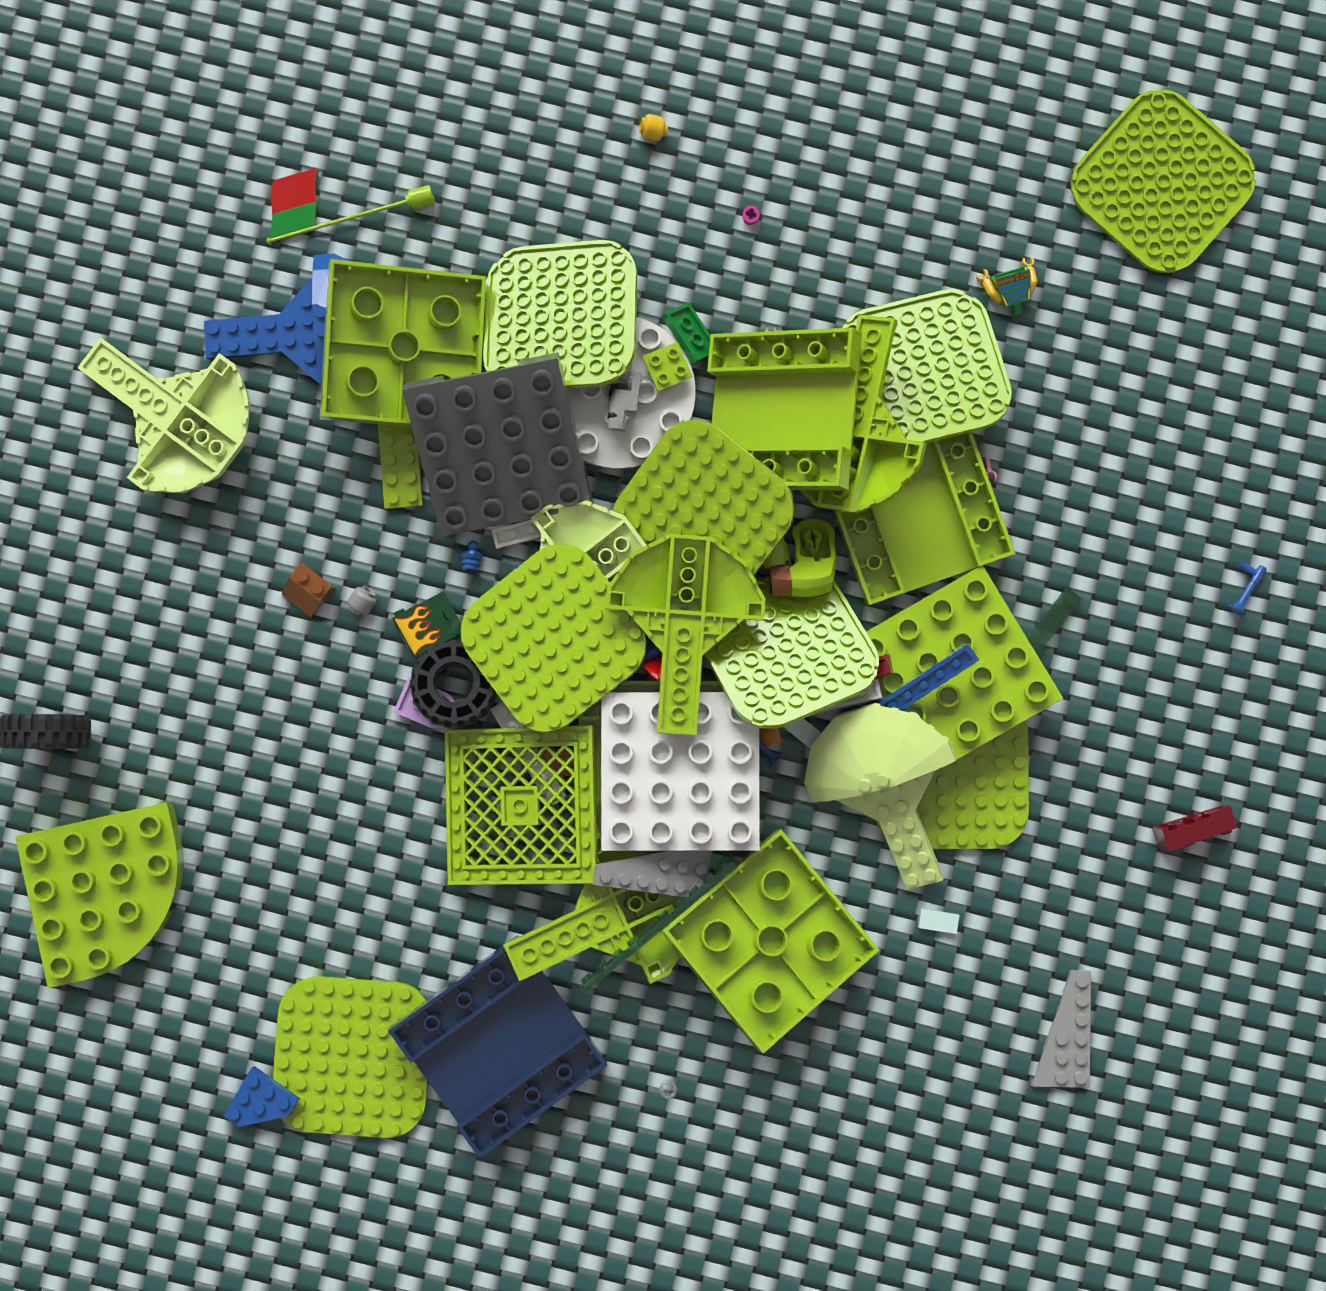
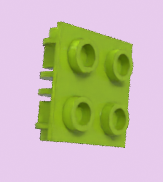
(667, 366)

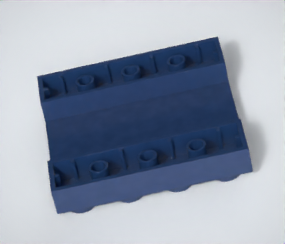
(497, 1049)

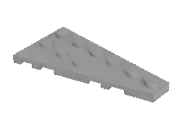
(656, 872)

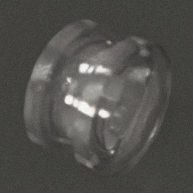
(662, 1089)

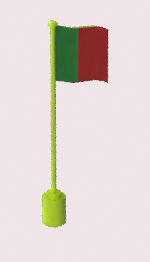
(295, 205)

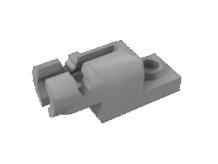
(623, 403)

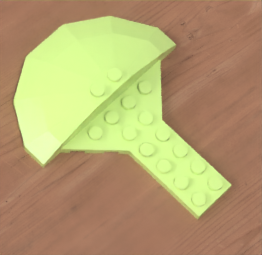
(184, 423)
(592, 528)
(881, 767)

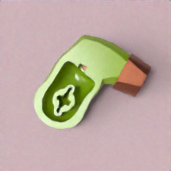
(813, 564)

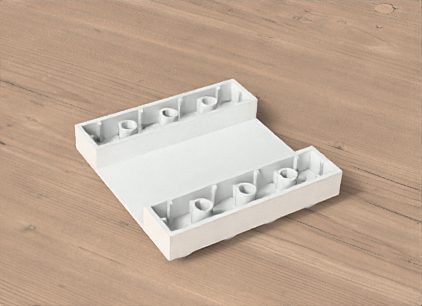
(677, 787)

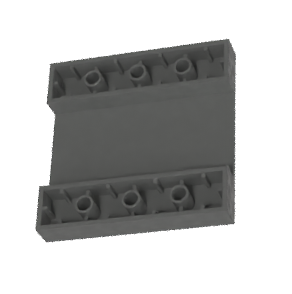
(498, 444)

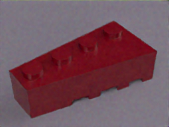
(1194, 828)

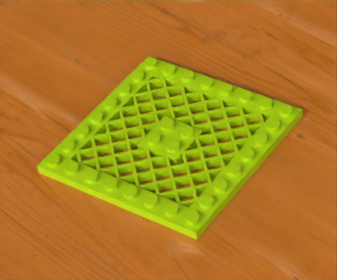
(520, 806)

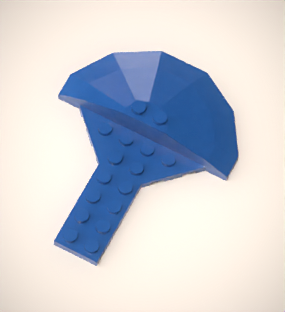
(294, 332)

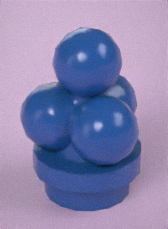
(471, 558)

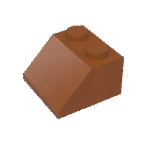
(307, 589)

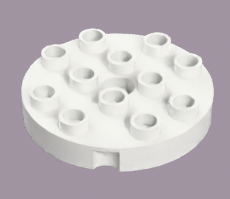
(655, 411)

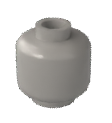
(362, 600)

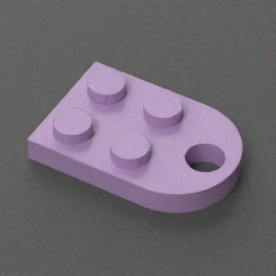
(408, 709)

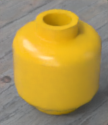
(653, 127)

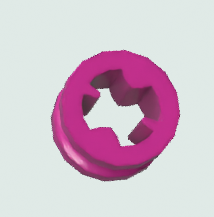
(745, 217)

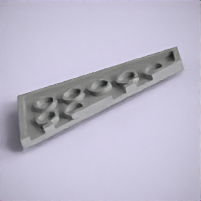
(1067, 1045)

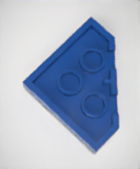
(260, 1100)

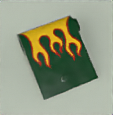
(426, 624)

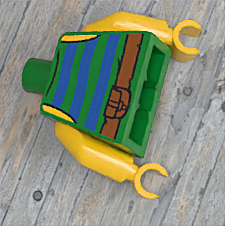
(1012, 286)

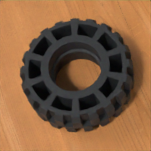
(432, 704)
(45, 731)

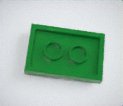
(688, 332)

